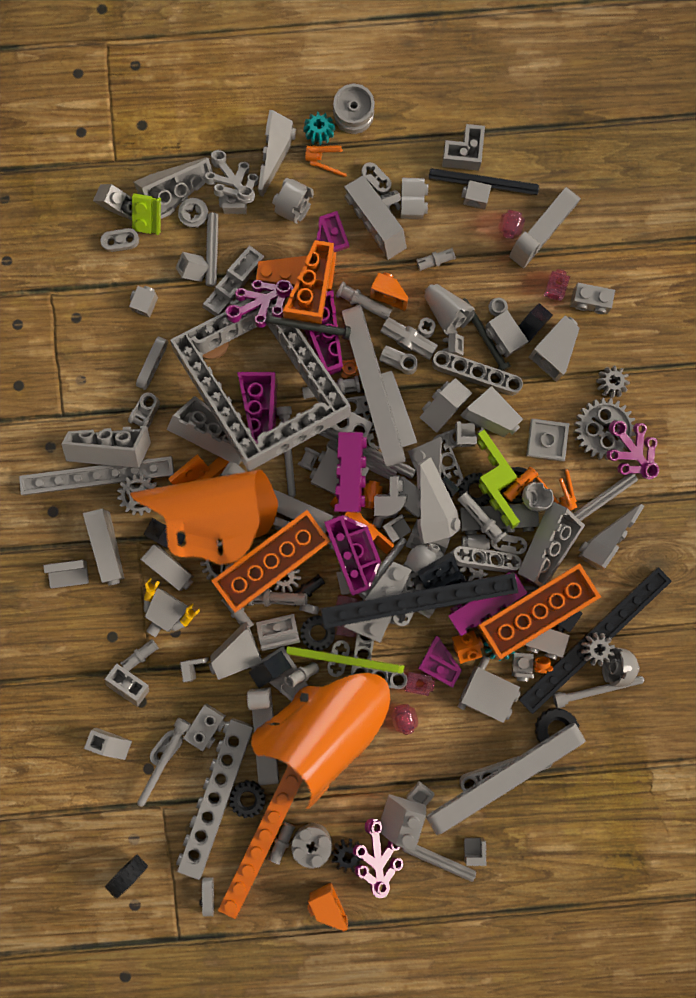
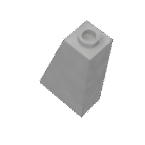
(104, 545)

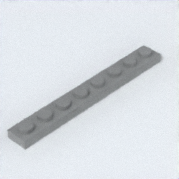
(93, 476)

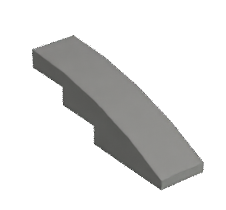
(235, 278)
(398, 409)
(293, 508)

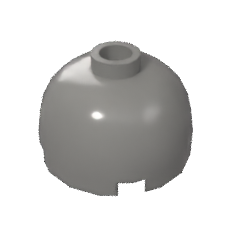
(423, 555)
(621, 669)

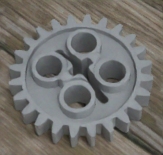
(594, 442)

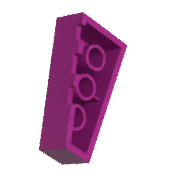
(259, 400)
(350, 472)

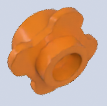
(347, 373)
(542, 664)

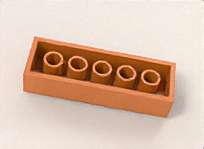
(271, 561)
(538, 611)

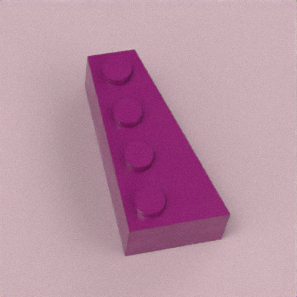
(324, 344)
(475, 612)

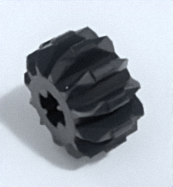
(340, 853)

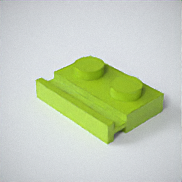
(146, 214)

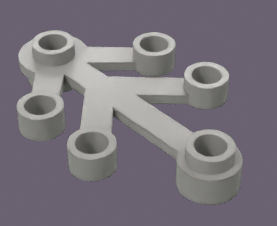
(243, 193)

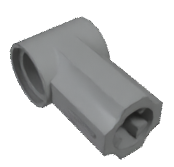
(397, 359)

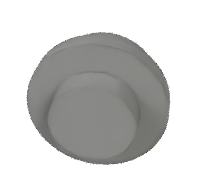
(497, 306)

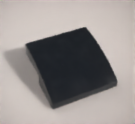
(441, 573)

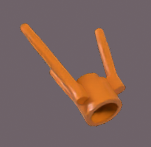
(314, 153)
(568, 500)

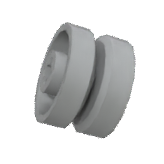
(353, 108)

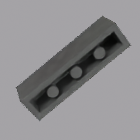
(528, 519)

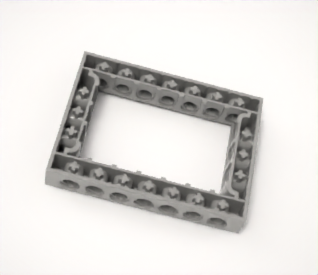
(218, 331)

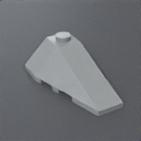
(279, 137)
(603, 546)

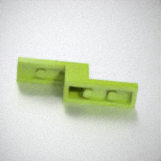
(497, 479)

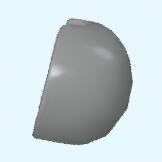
(537, 497)

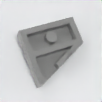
(430, 449)

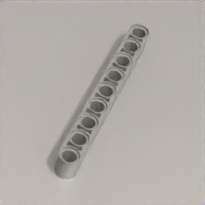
(374, 387)
(505, 778)

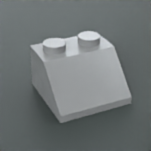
(403, 821)

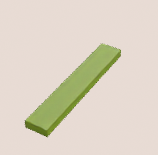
(343, 659)

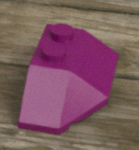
(354, 552)

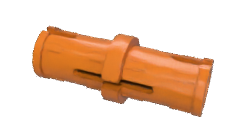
(519, 484)

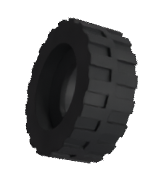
(550, 716)
(126, 876)

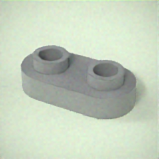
(120, 238)
(161, 746)

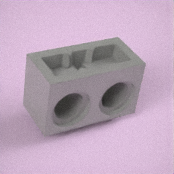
(354, 421)

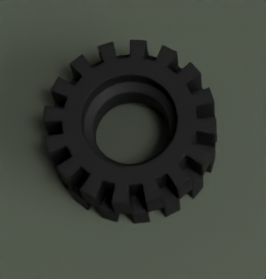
(464, 487)
(309, 641)
(238, 807)

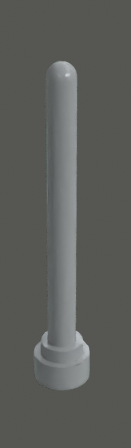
(284, 415)
(561, 699)
(181, 727)

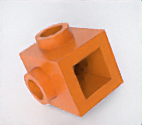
(467, 647)

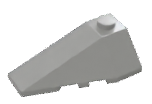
(174, 184)
(438, 512)

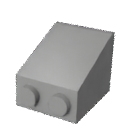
(556, 348)

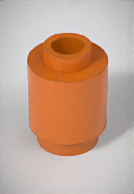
(370, 490)

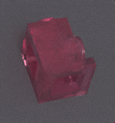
(554, 290)
(411, 686)

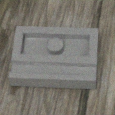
(277, 632)

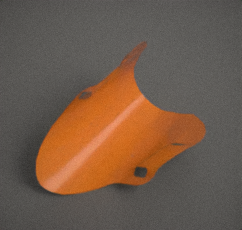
(213, 509)
(327, 730)

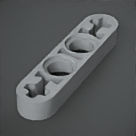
(485, 556)

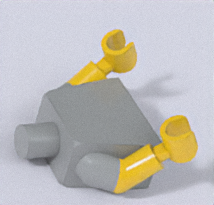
(165, 610)

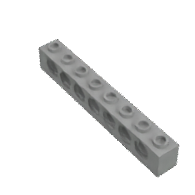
(195, 866)

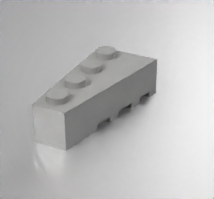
(376, 217)
(200, 427)
(107, 447)
(550, 544)
(389, 584)

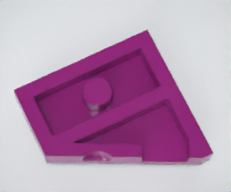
(332, 231)
(440, 663)

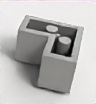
(466, 153)
(445, 404)

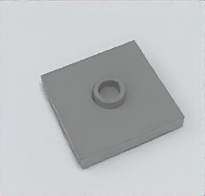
(547, 440)

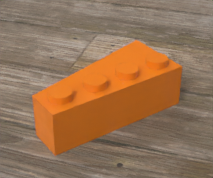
(287, 269)
(310, 291)

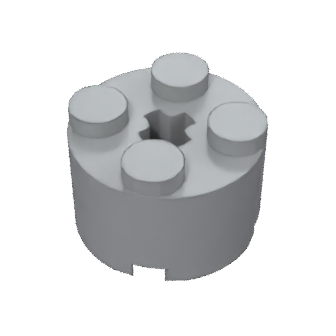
(293, 200)
(317, 855)

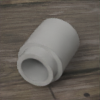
(476, 541)

